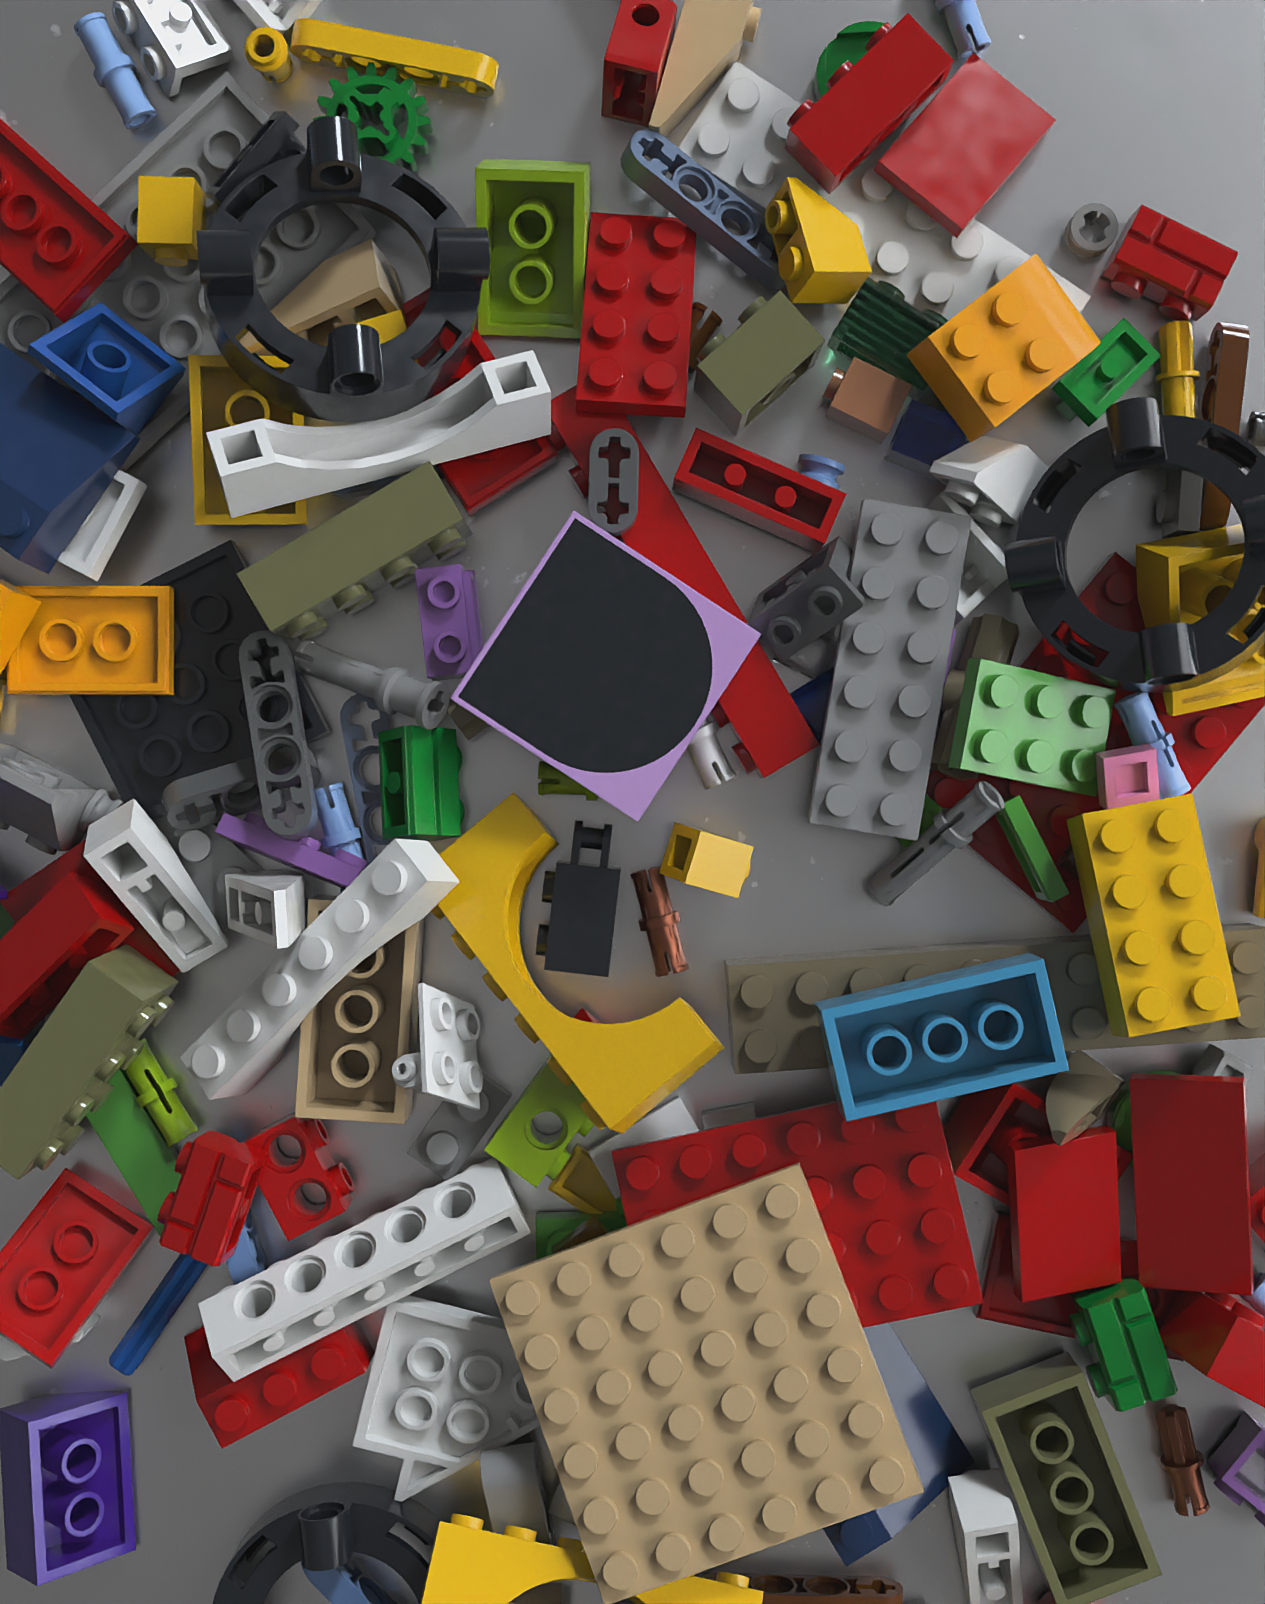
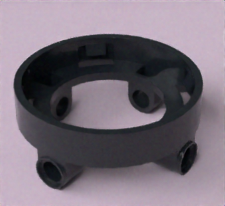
(354, 373)
(1163, 655)
(324, 1531)

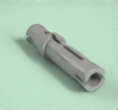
(950, 830)

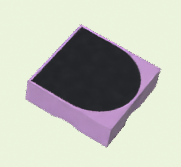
(605, 666)

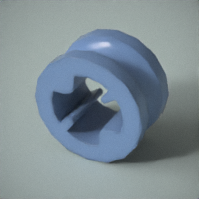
(821, 469)

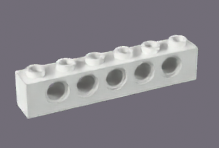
(331, 1287)

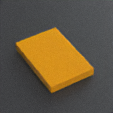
(96, 642)

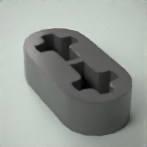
(600, 480)

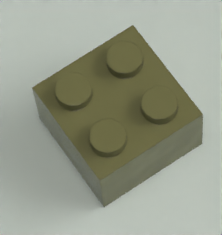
(757, 361)

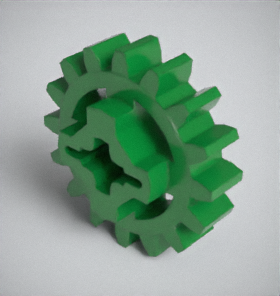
(385, 102)

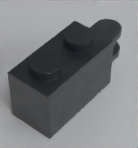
(581, 908)

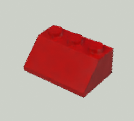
(276, 1389)

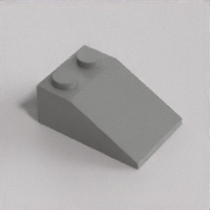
(41, 800)

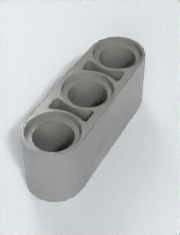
(516, 1490)

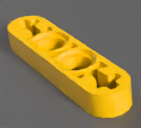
(423, 61)

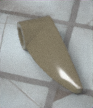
(1080, 1096)

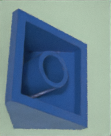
(110, 365)

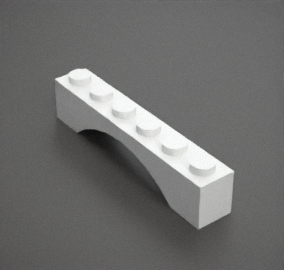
(282, 463)
(371, 911)

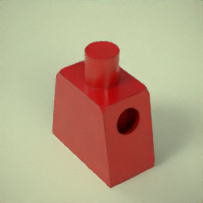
(637, 59)

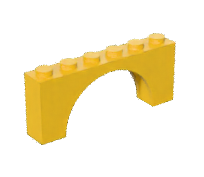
(615, 1066)
(496, 1568)

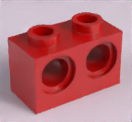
(284, 1176)

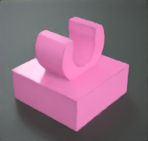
(1127, 776)

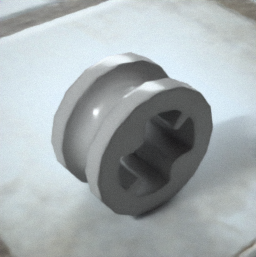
(1095, 213)
(97, 808)

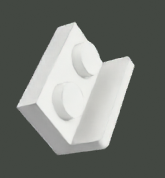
(172, 38)

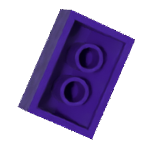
(66, 1483)

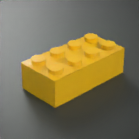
(1153, 916)

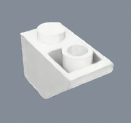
(990, 478)

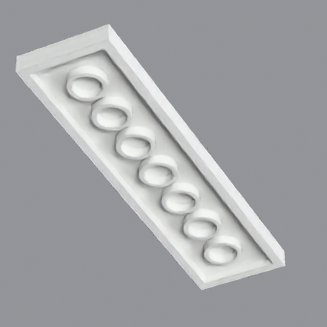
(743, 145)

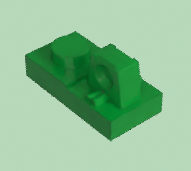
(1104, 373)

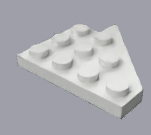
(441, 1391)

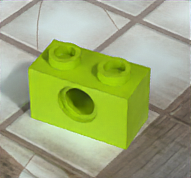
(522, 1146)

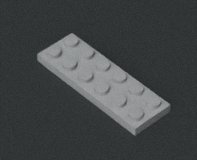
(890, 670)

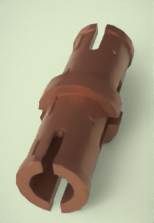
(659, 921)

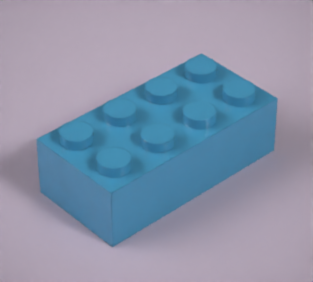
(941, 1036)

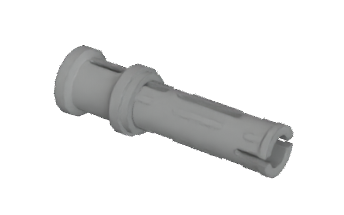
(390, 688)

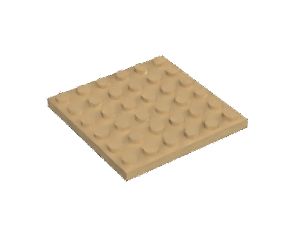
(704, 1385)

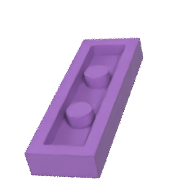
(298, 854)

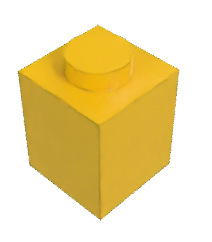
(168, 218)
(706, 860)

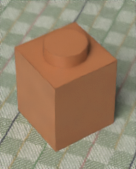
(865, 399)

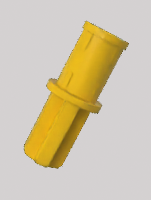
(1177, 369)

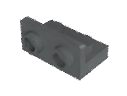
(806, 601)

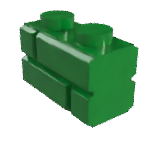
(420, 783)
(1123, 1344)

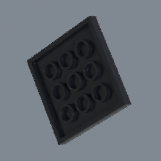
(205, 723)

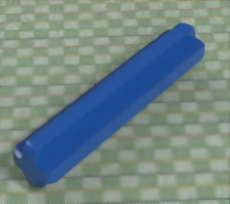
(156, 1314)

